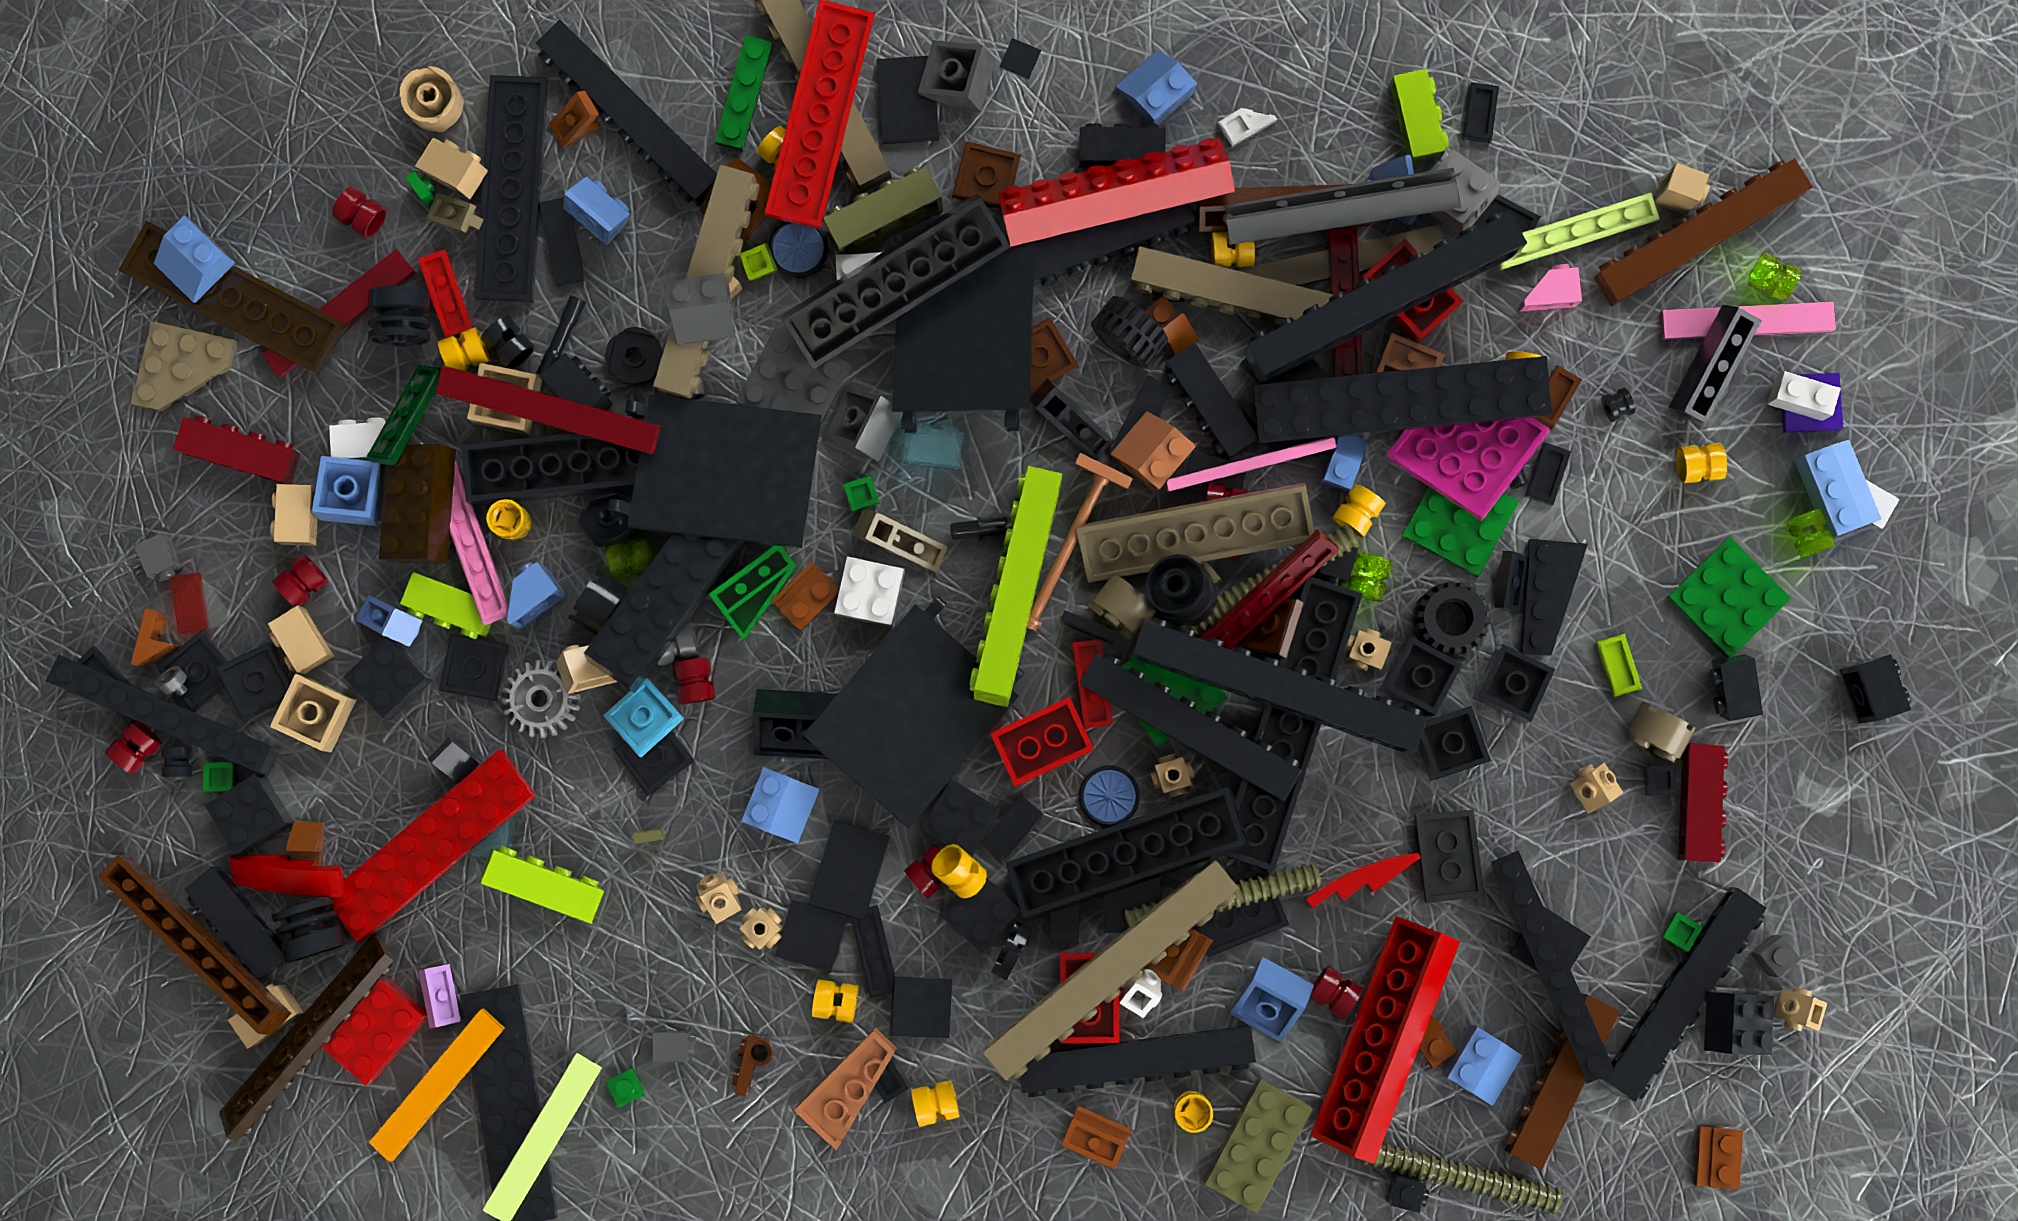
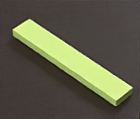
(1585, 228)
(542, 1138)

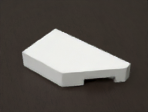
(1243, 125)

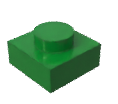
(422, 187)
(861, 494)
(219, 776)
(1681, 931)
(625, 1088)

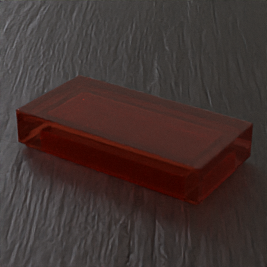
(189, 603)

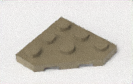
(178, 364)

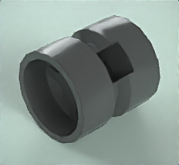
(684, 645)

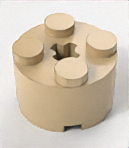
(434, 84)

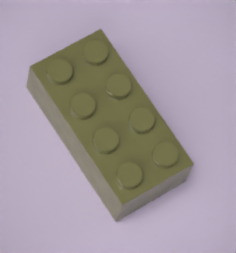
(884, 212)
(1257, 1145)

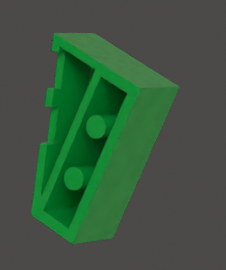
(753, 588)

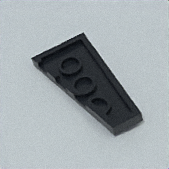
(1548, 589)

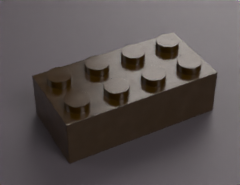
(418, 505)

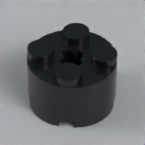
(598, 602)

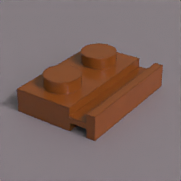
(806, 596)
(1182, 960)
(1096, 1137)
(1718, 1157)

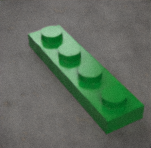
(744, 93)

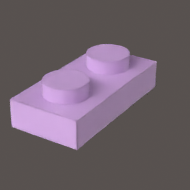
(439, 996)

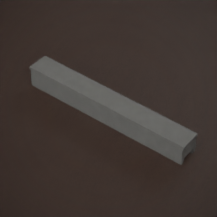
(1342, 206)

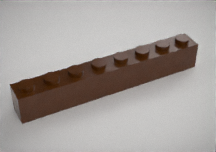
(1702, 232)
(195, 945)

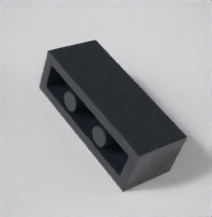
(1110, 144)

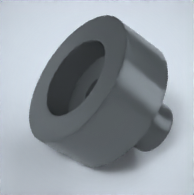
(172, 681)

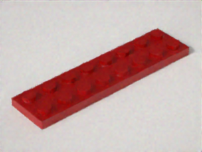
(819, 114)
(431, 845)

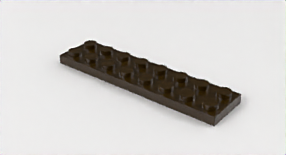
(244, 306)
(305, 1037)

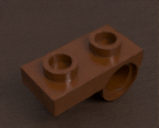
(743, 1076)

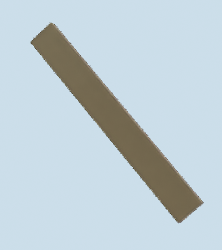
(1315, 266)

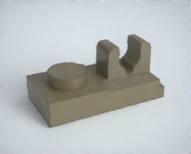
(454, 213)

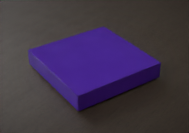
(1799, 423)

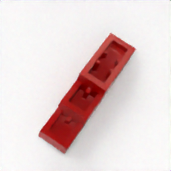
(1372, 875)
(287, 876)

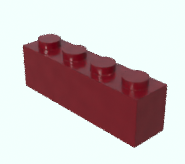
(237, 451)
(1702, 803)

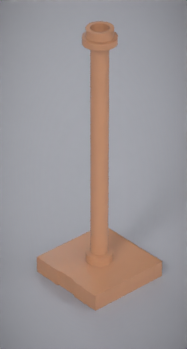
(1102, 476)

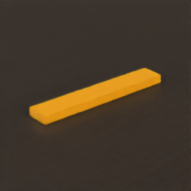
(436, 1085)

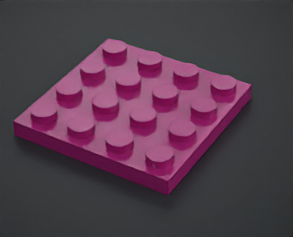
(1469, 461)

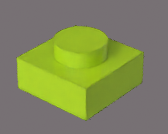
(758, 262)

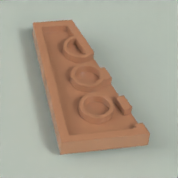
(842, 1093)

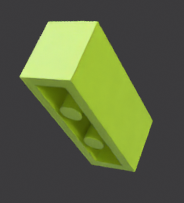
(1419, 116)
(445, 604)

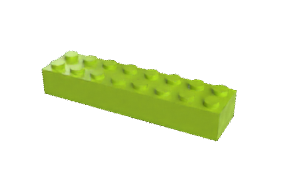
(1017, 586)

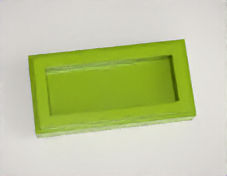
(1618, 665)

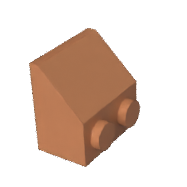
(1152, 451)

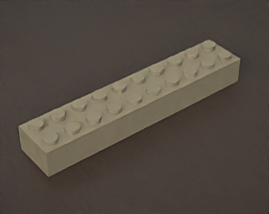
(1109, 969)

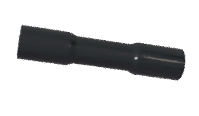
(567, 322)

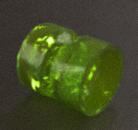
(1765, 272)
(1813, 543)
(629, 558)
(1370, 573)

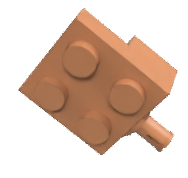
(1407, 355)

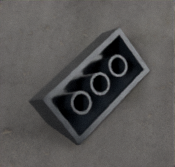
(783, 718)

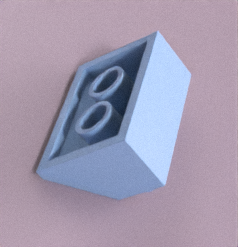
(1838, 487)

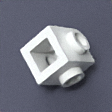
(1141, 994)

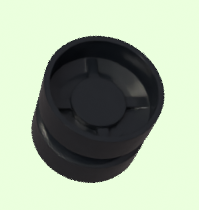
(1181, 590)

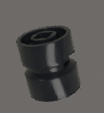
(510, 345)

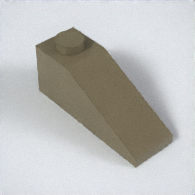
(899, 540)

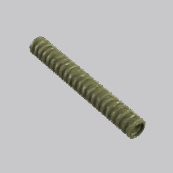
(1345, 541)
(1254, 889)
(1468, 1178)

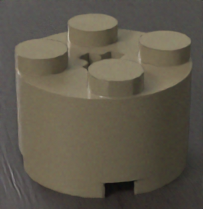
(1122, 607)
(1660, 730)

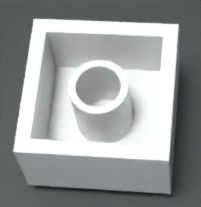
(869, 592)

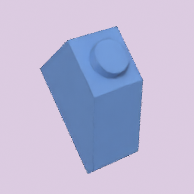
(1344, 463)
(389, 621)

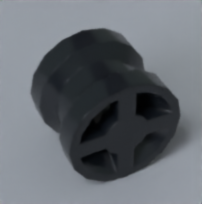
(1618, 404)

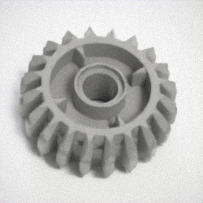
(523, 704)

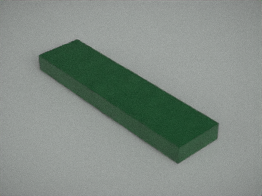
(405, 416)

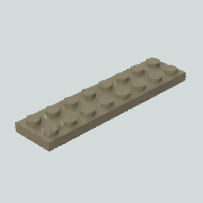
(1196, 530)

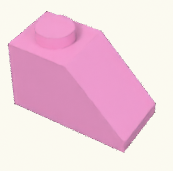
(1555, 290)

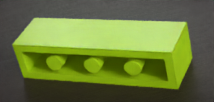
(540, 884)

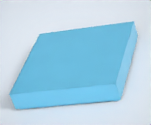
(643, 717)

